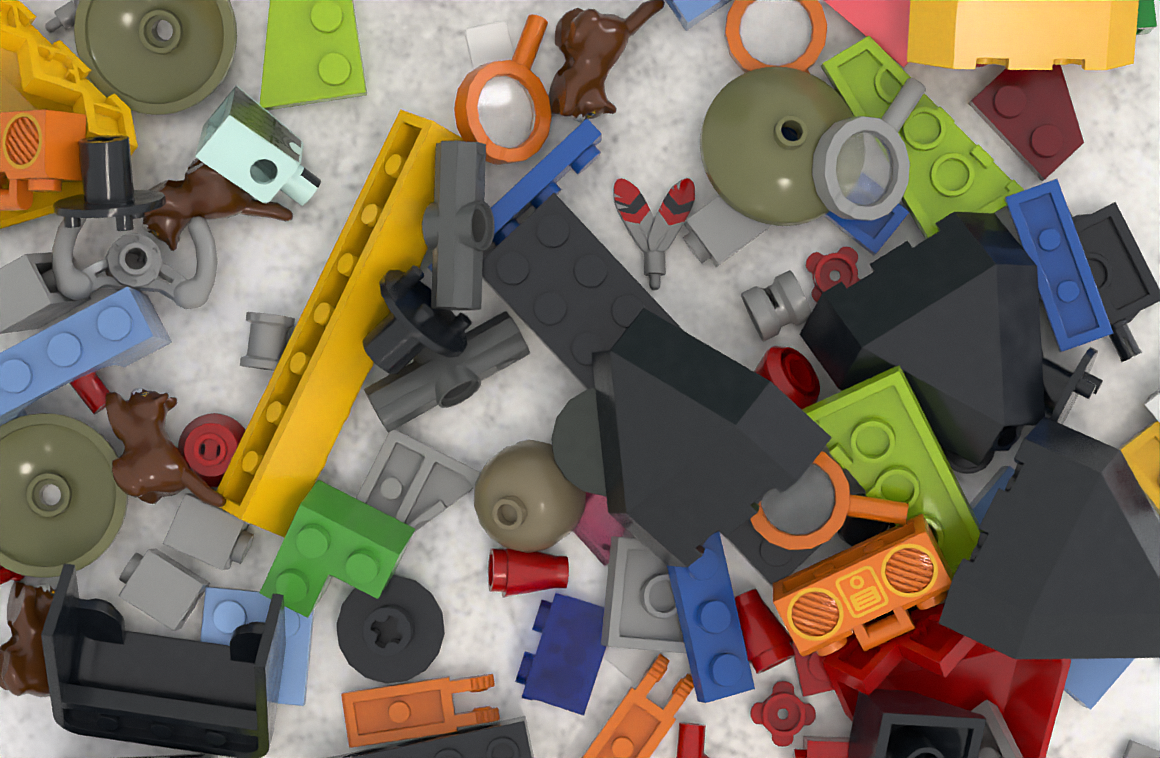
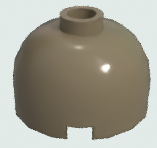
(526, 498)

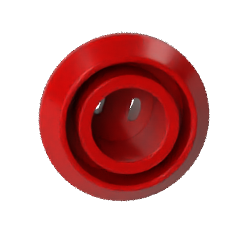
(790, 374)
(212, 431)

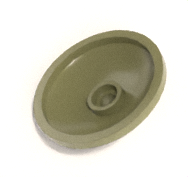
(143, 69)
(751, 159)
(91, 508)

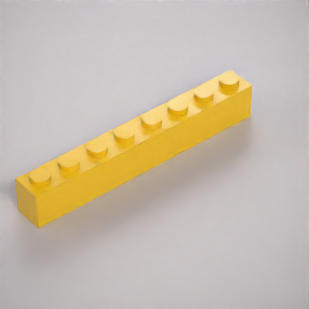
(325, 354)

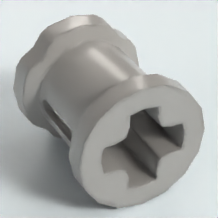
(266, 340)

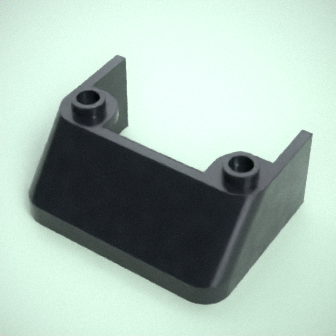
(161, 686)

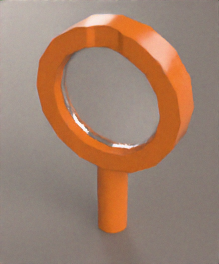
(775, 33)
(507, 102)
(818, 508)

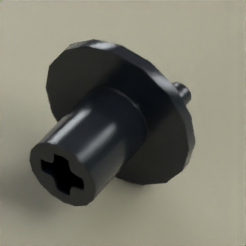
(107, 186)
(412, 324)
(1064, 385)
(391, 635)

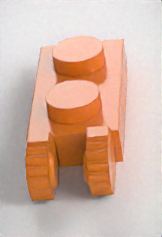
(412, 710)
(637, 721)

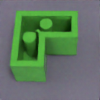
(339, 540)

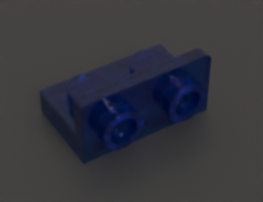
(566, 655)

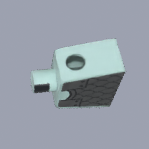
(255, 150)

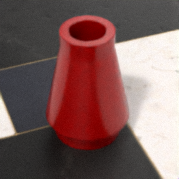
(524, 573)
(763, 634)

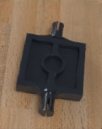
(1118, 272)

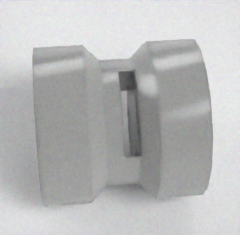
(789, 303)

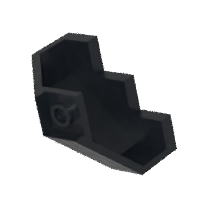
(958, 324)
(691, 438)
(1063, 557)

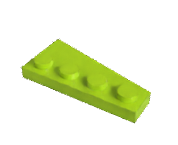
(311, 54)
(945, 165)
(896, 457)

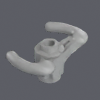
(184, 292)

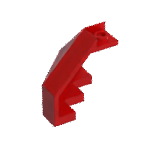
(957, 672)

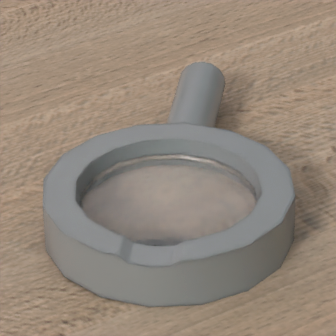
(864, 162)

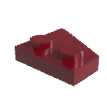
(1032, 116)

